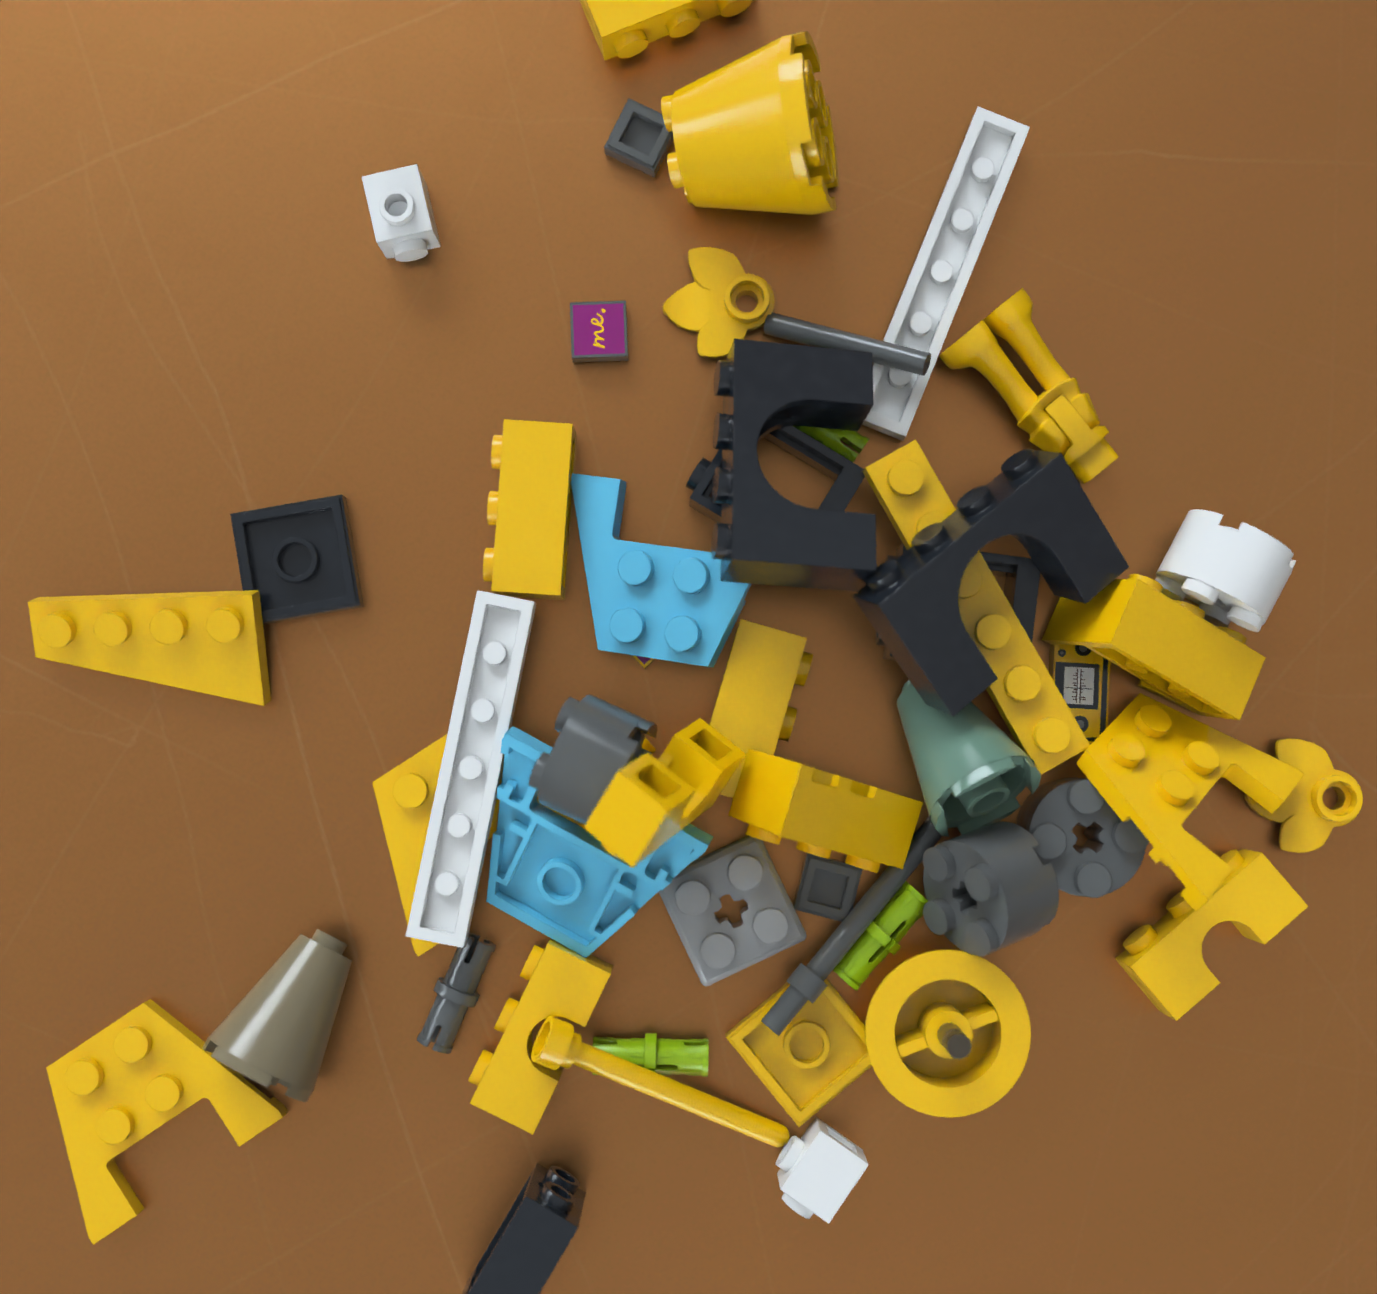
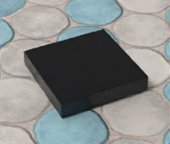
(298, 558)

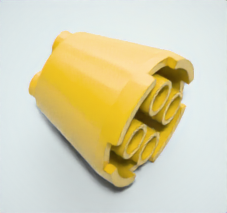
(756, 133)

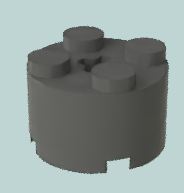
(589, 752)
(1111, 848)
(988, 888)

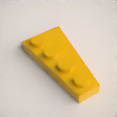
(170, 639)

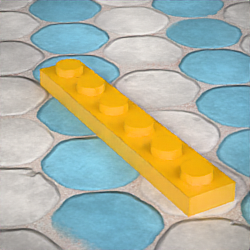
(1024, 687)

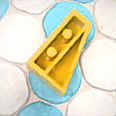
(1162, 645)
(824, 812)

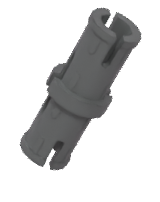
(456, 994)

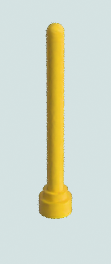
(560, 1046)

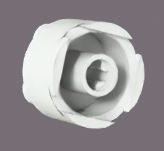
(1225, 570)

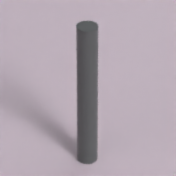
(827, 337)

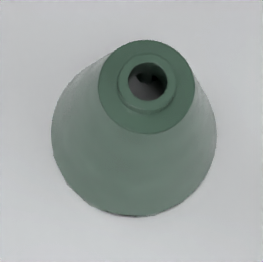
(964, 764)

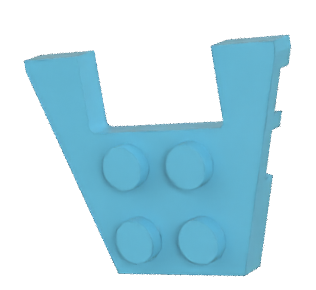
(650, 595)
(559, 872)

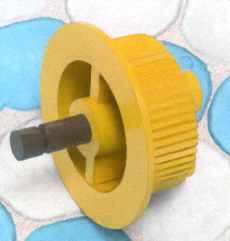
(947, 1033)

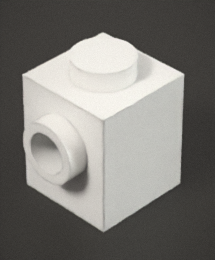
(401, 213)
(819, 1170)

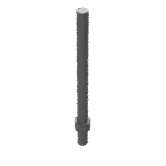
(808, 980)

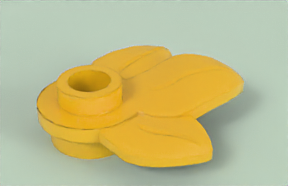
(711, 300)
(1303, 813)

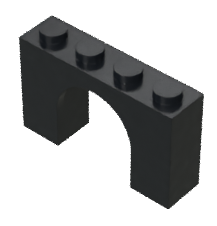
(761, 531)
(917, 595)

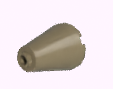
(286, 1018)

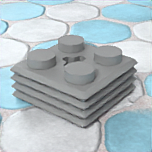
(766, 923)

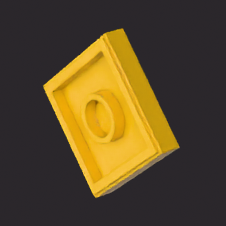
(811, 1058)

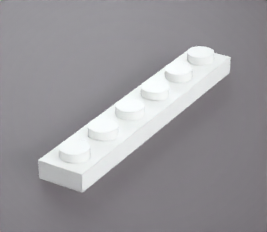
(945, 263)
(471, 769)

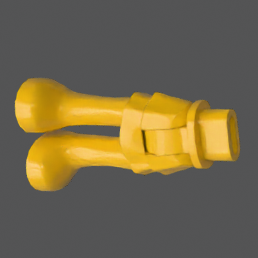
(1060, 416)

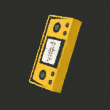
(1082, 686)

